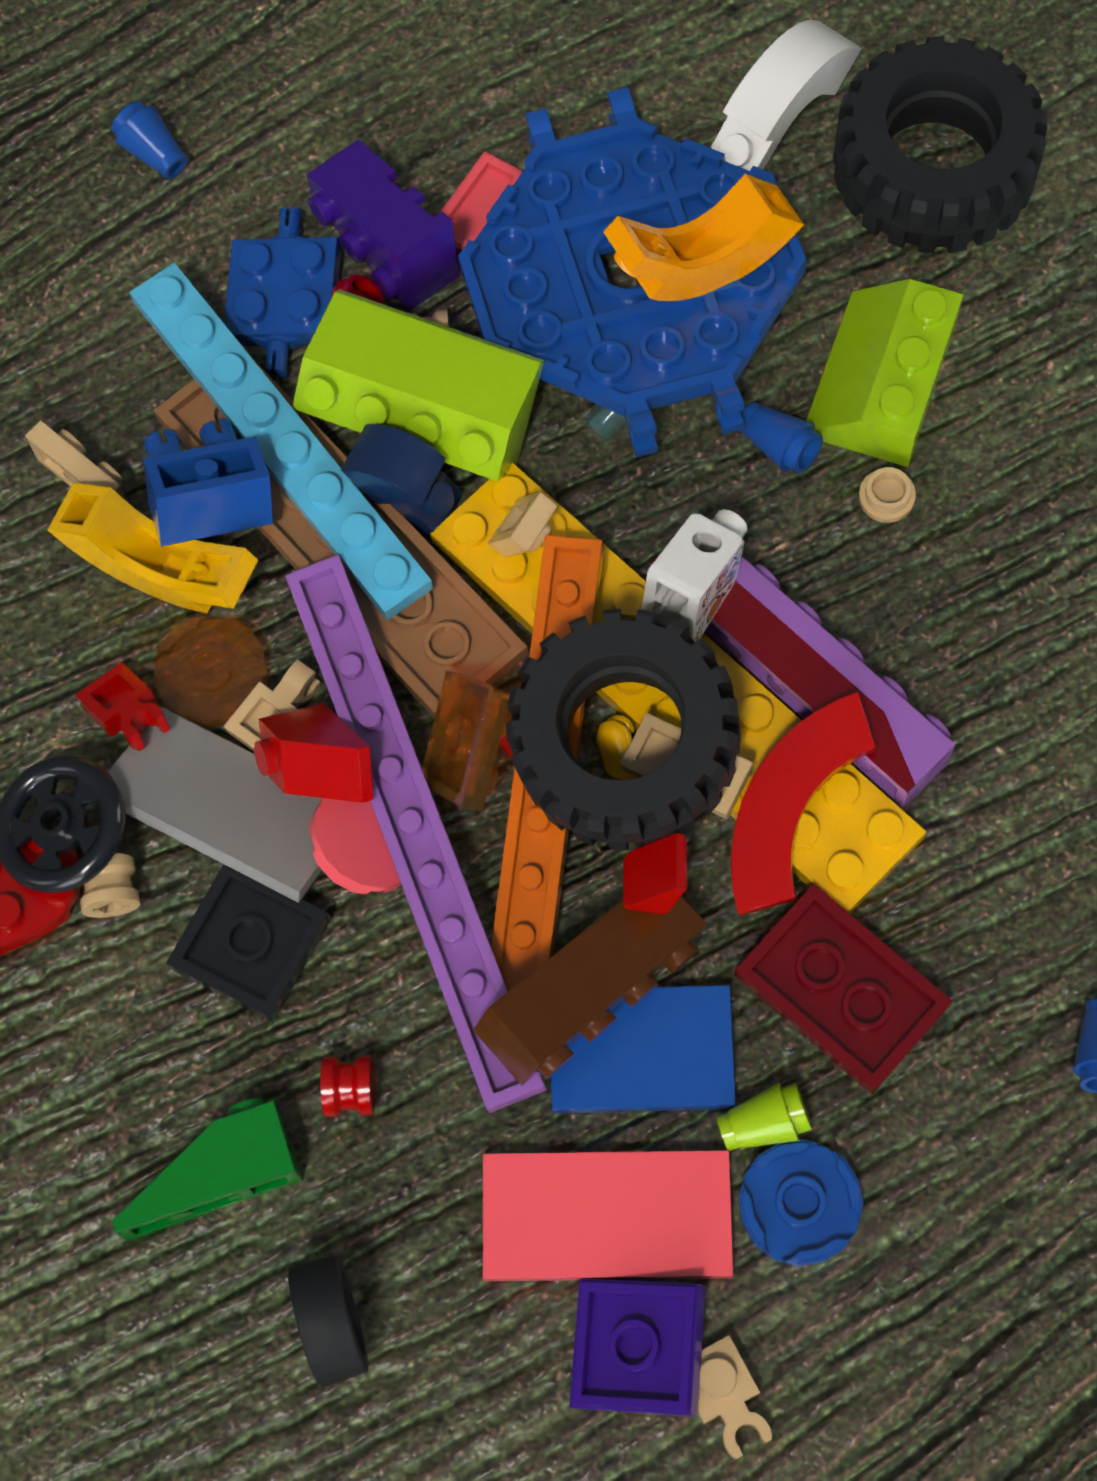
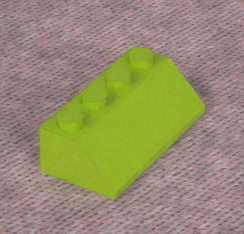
(421, 378)

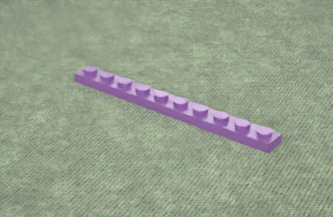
(408, 819)

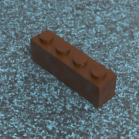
(583, 984)

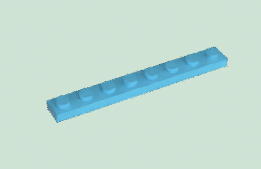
(288, 446)

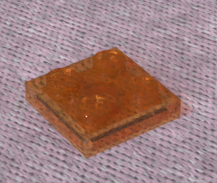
(466, 740)

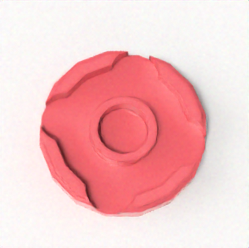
(352, 847)

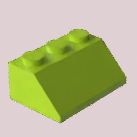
(885, 368)

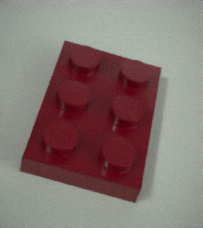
(843, 988)

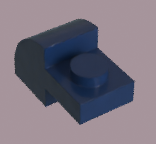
(403, 473)

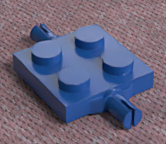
(280, 289)

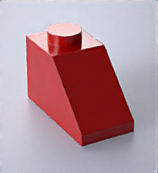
(314, 755)

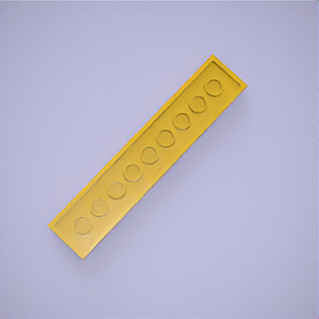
(848, 829)

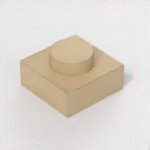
(524, 525)

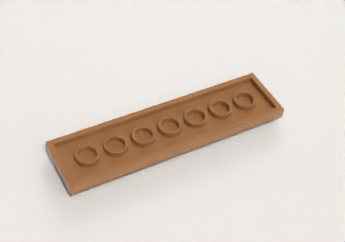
(437, 633)

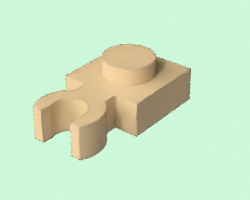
(723, 1393)

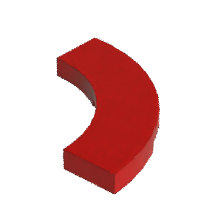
(780, 794)

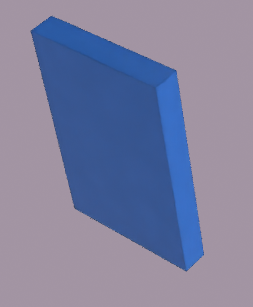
(655, 1057)

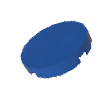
(800, 1203)

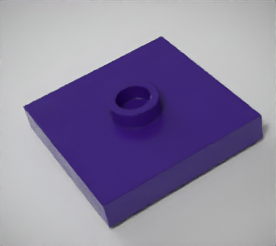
(638, 1347)

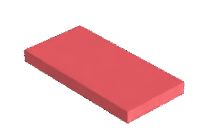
(607, 1216)

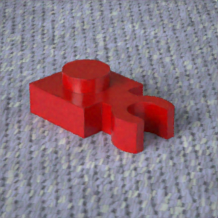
(122, 703)

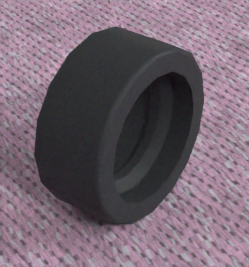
(327, 1320)

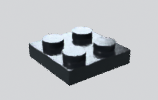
(248, 942)

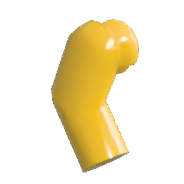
(612, 742)

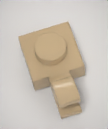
(292, 691)

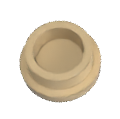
(887, 495)

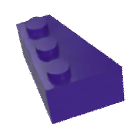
(384, 225)

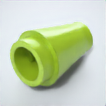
(765, 1119)

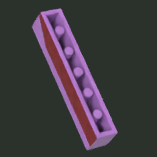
(809, 669)

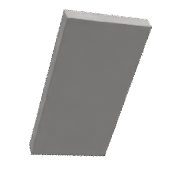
(219, 804)

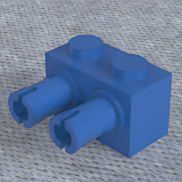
(206, 487)

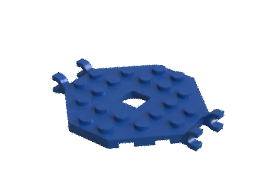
(546, 292)

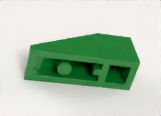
(221, 1167)

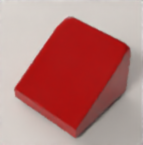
(655, 875)

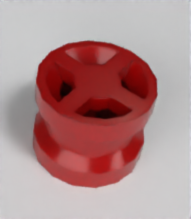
(348, 1086)

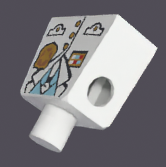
(696, 571)

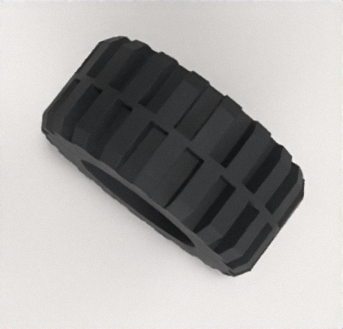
(949, 87)
(608, 655)

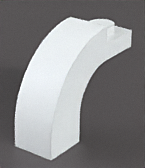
(783, 81)

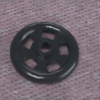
(97, 842)

